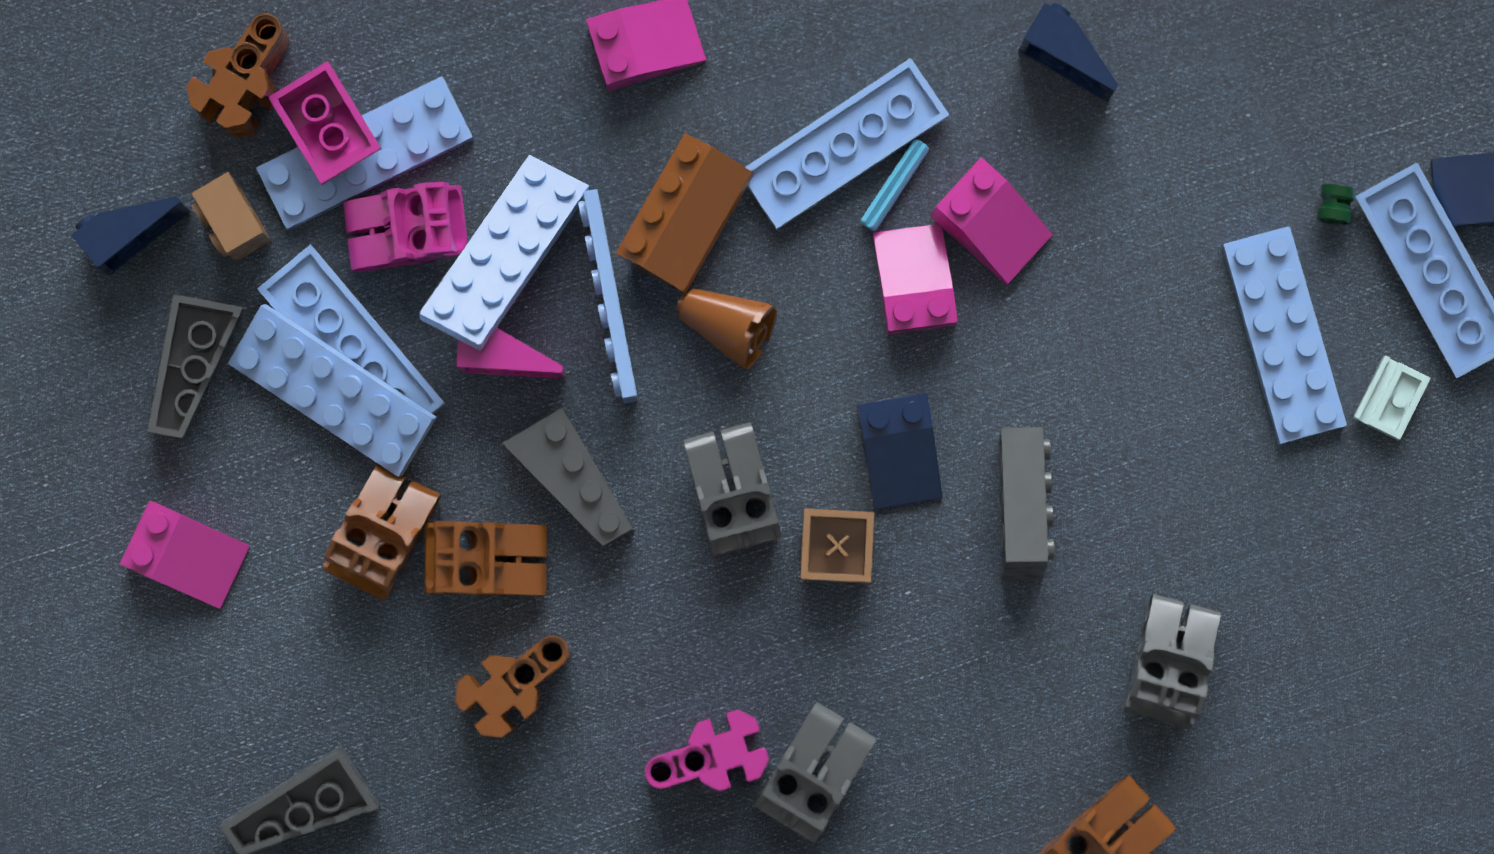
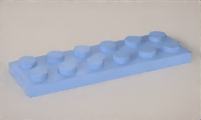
(409, 133)
(844, 143)
(504, 253)
(1433, 267)
(605, 284)
(323, 305)
(1283, 335)
(332, 390)

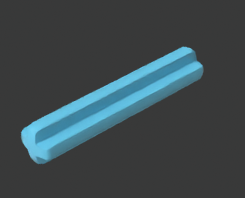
(894, 185)

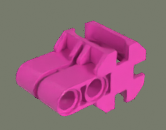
(406, 226)
(720, 753)

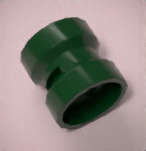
(1336, 204)

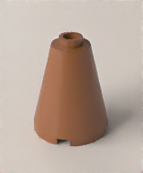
(729, 323)

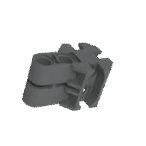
(749, 484)
(1185, 664)
(831, 779)

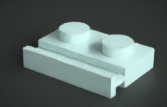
(1391, 398)

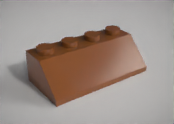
(684, 213)

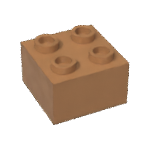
(231, 217)
(837, 546)

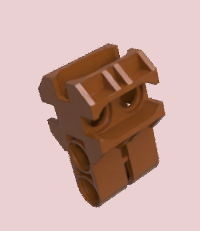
(237, 88)
(392, 537)
(487, 541)
(505, 690)
(1108, 815)

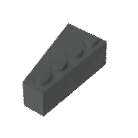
(190, 355)
(565, 468)
(1024, 503)
(310, 799)

